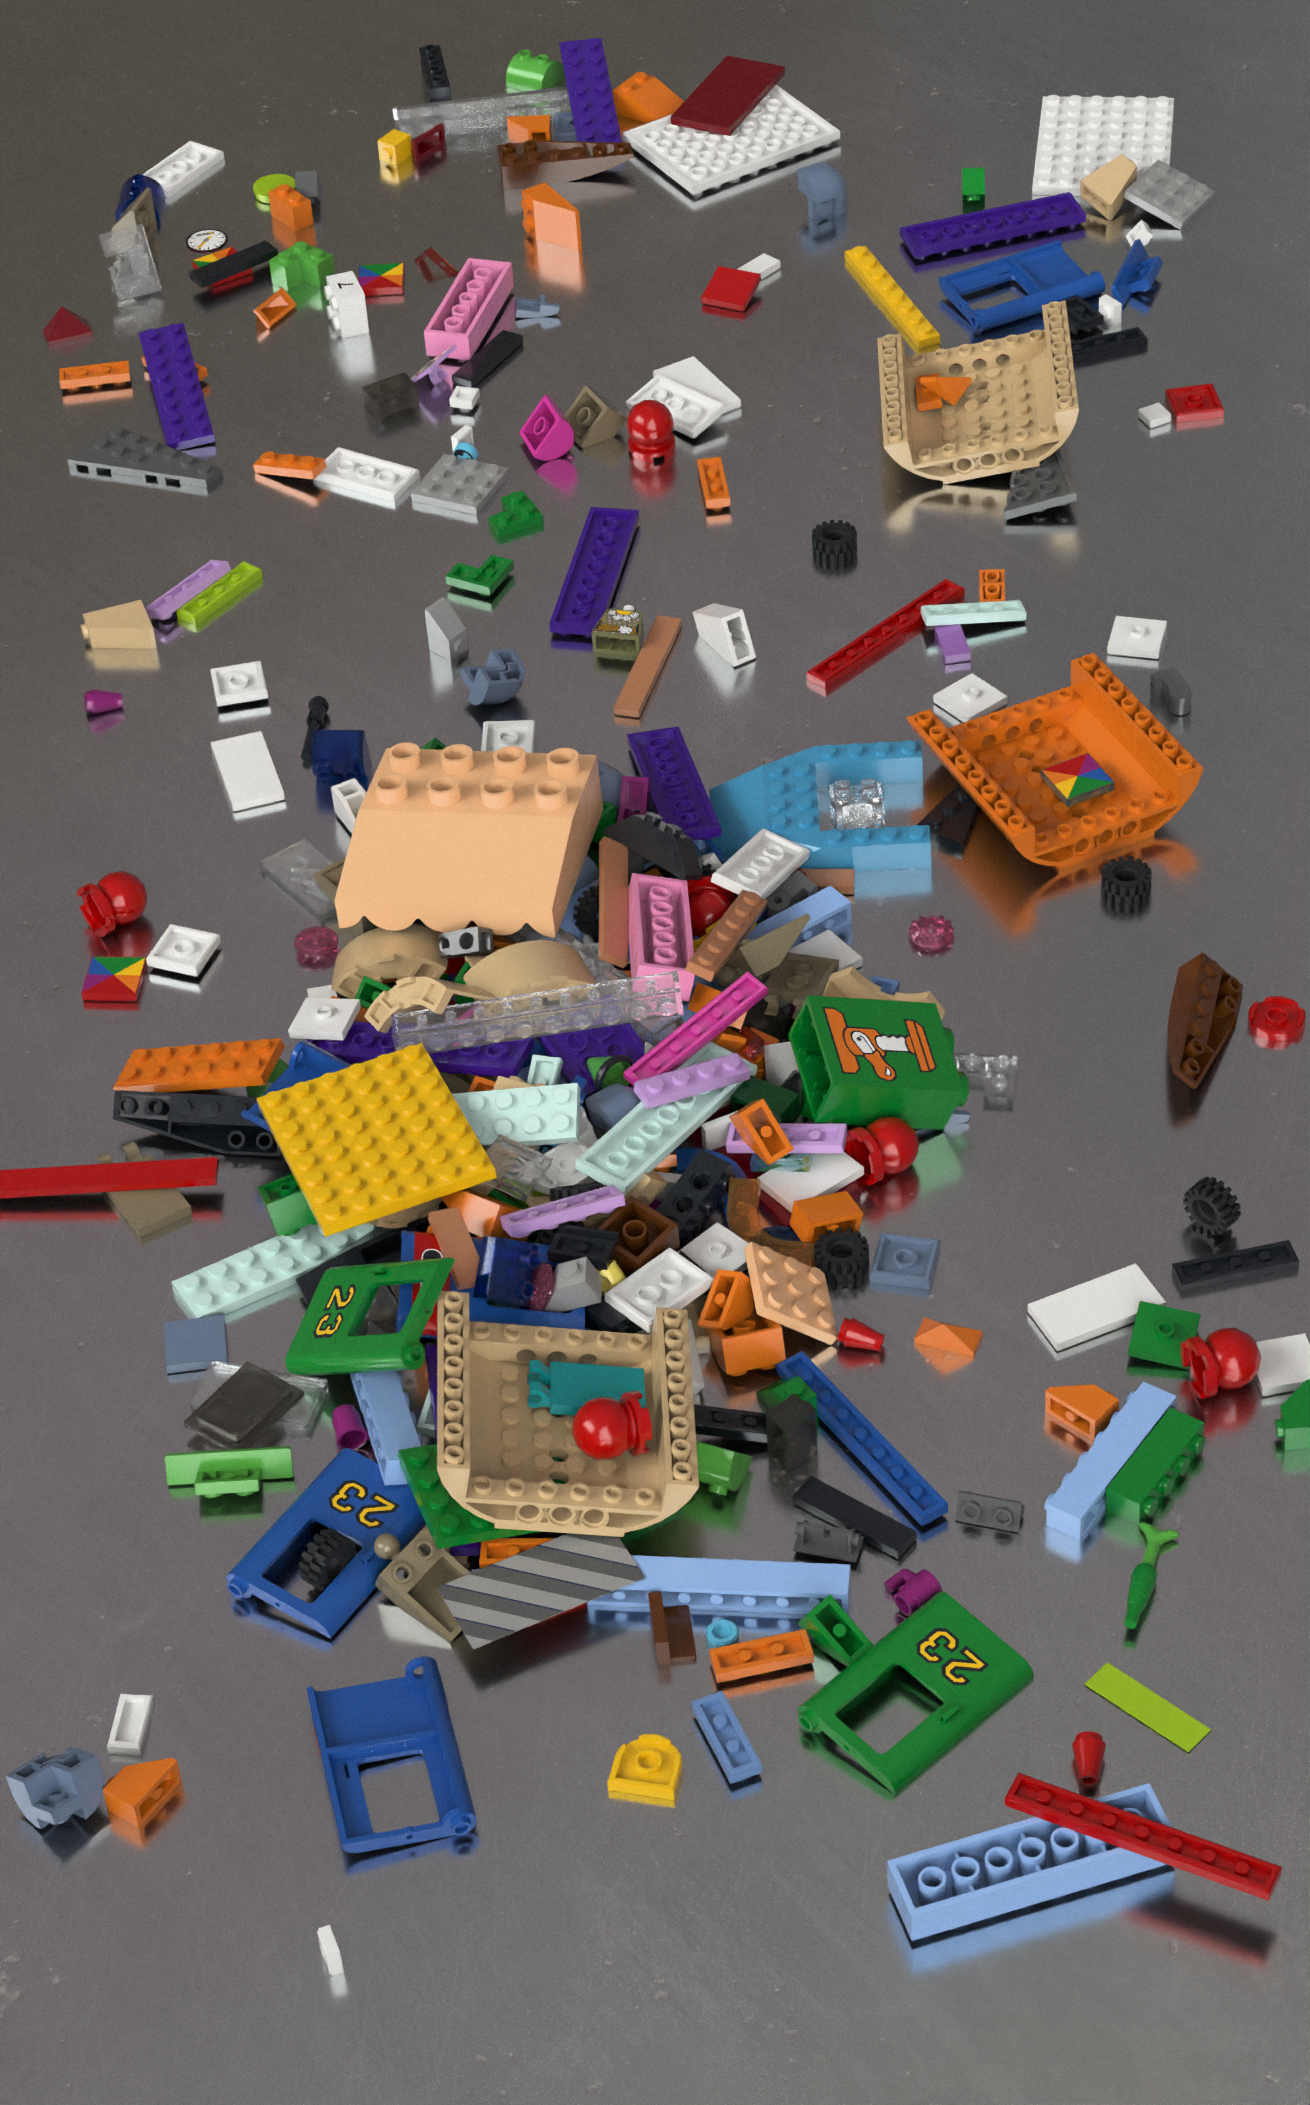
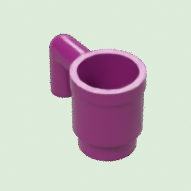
(349, 1427)
(913, 1590)

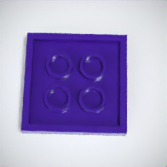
(579, 1046)

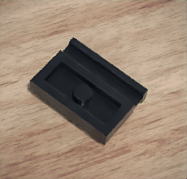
(1082, 315)
(580, 1242)

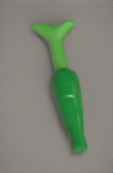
(1144, 1574)

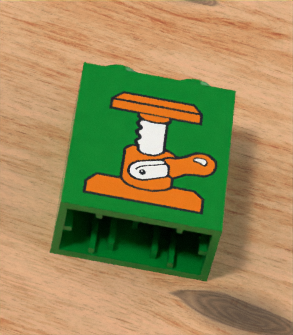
(876, 1062)

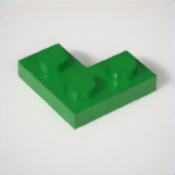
(518, 514)
(482, 579)

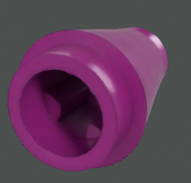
(102, 701)

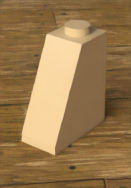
(1107, 185)
(119, 627)

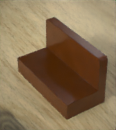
(671, 1631)

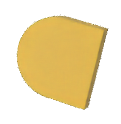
(647, 1768)

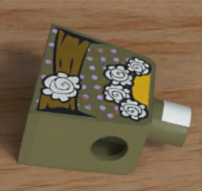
(619, 632)

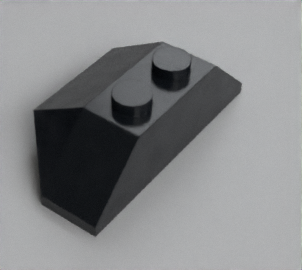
(659, 843)

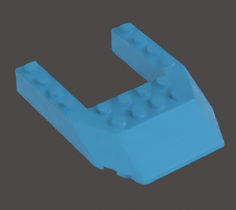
(785, 802)

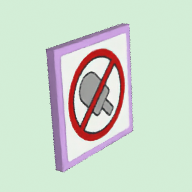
(433, 369)

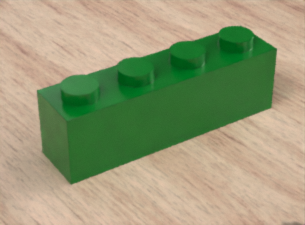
(1155, 1466)

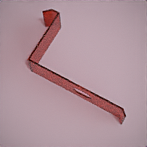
(436, 258)

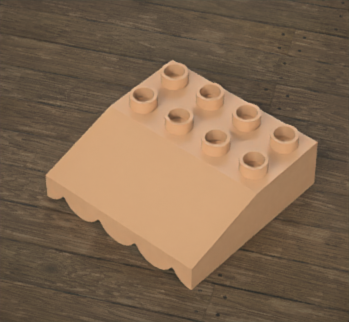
(470, 839)

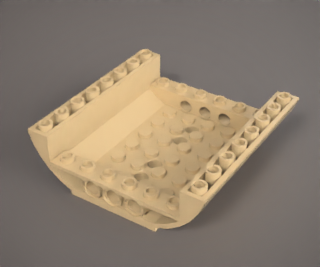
(1006, 418)
(500, 1450)

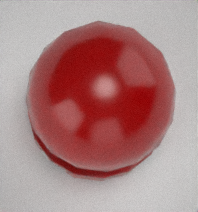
(650, 431)
(115, 900)
(707, 903)
(882, 1148)
(1223, 1361)
(610, 1427)

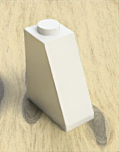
(725, 632)

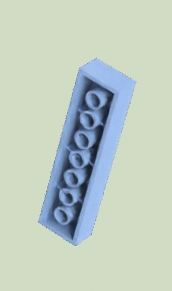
(1011, 1868)

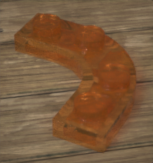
(744, 1221)

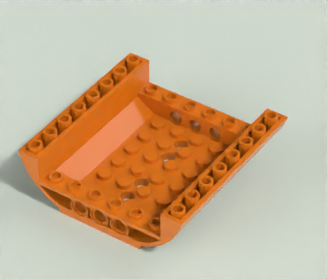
(1091, 717)

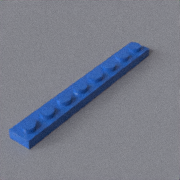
(867, 1442)

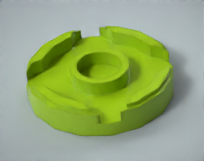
(269, 183)

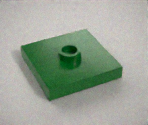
(1160, 1332)

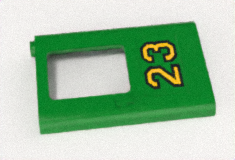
(329, 1330)
(952, 1659)

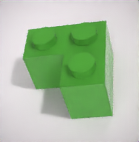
(301, 264)

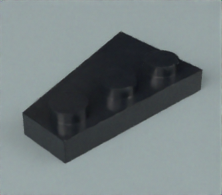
(952, 819)

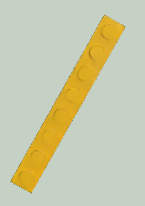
(892, 297)

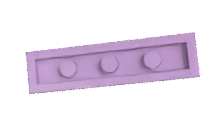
(187, 589)
(692, 1080)
(802, 1137)
(572, 1208)

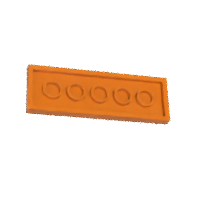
(200, 1066)

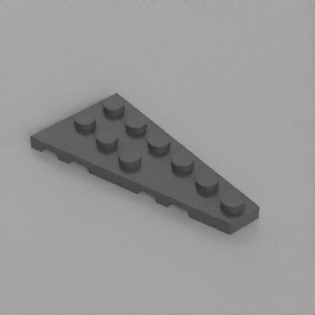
(139, 456)
(1040, 487)

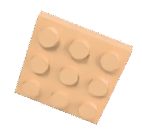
(790, 1293)

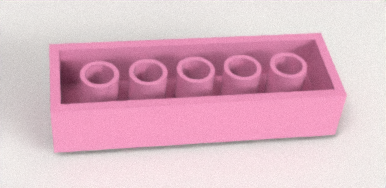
(469, 308)
(660, 928)

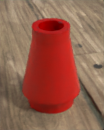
(859, 1335)
(1089, 1755)

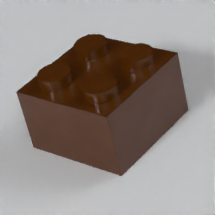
(641, 1234)

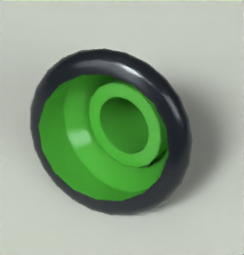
(609, 1070)

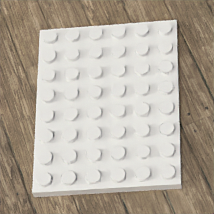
(1088, 132)
(703, 159)

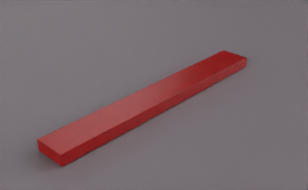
(882, 635)
(109, 1177)
(1143, 1836)

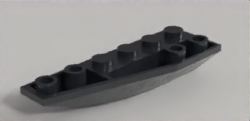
(198, 1120)
(377, 1246)

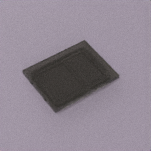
(243, 1408)

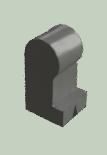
(1172, 689)
(790, 892)
(466, 942)

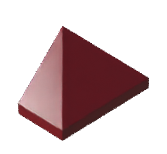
(428, 142)
(66, 327)

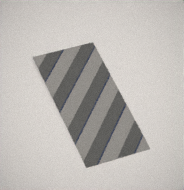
(538, 1585)

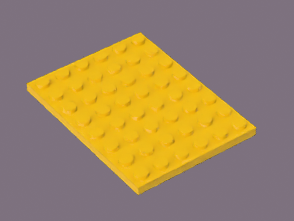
(375, 1139)

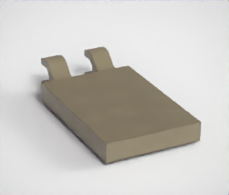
(797, 978)
(148, 1208)

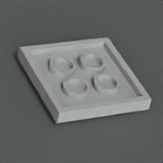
(1169, 194)
(460, 484)

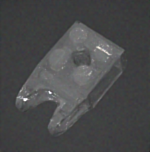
(857, 804)

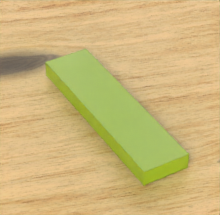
(219, 593)

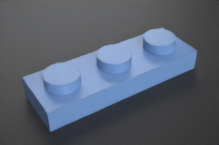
(726, 1737)

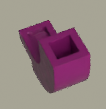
(634, 797)

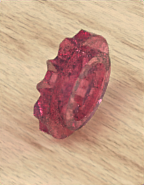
(318, 935)
(941, 935)
(543, 1287)

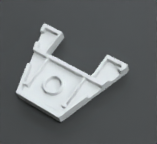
(562, 1170)

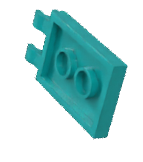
(577, 1383)

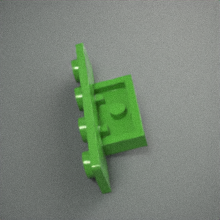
(229, 1470)

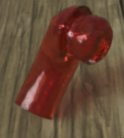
(754, 1042)

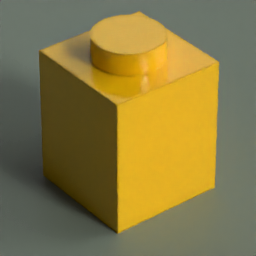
(395, 147)

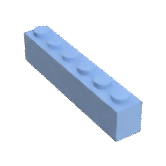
(387, 1420)
(1083, 1490)

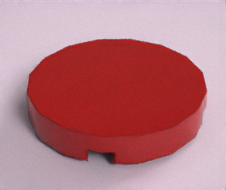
(1276, 1019)

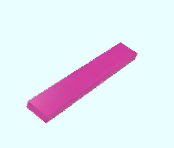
(699, 1029)

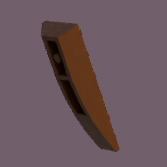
(557, 161)
(1200, 1017)

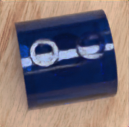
(134, 187)
(340, 754)
(506, 1272)

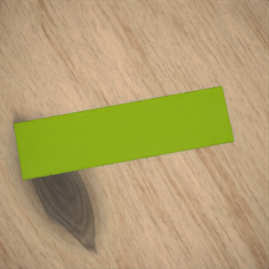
(1148, 1707)

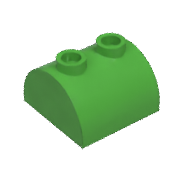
(533, 72)
(721, 1467)

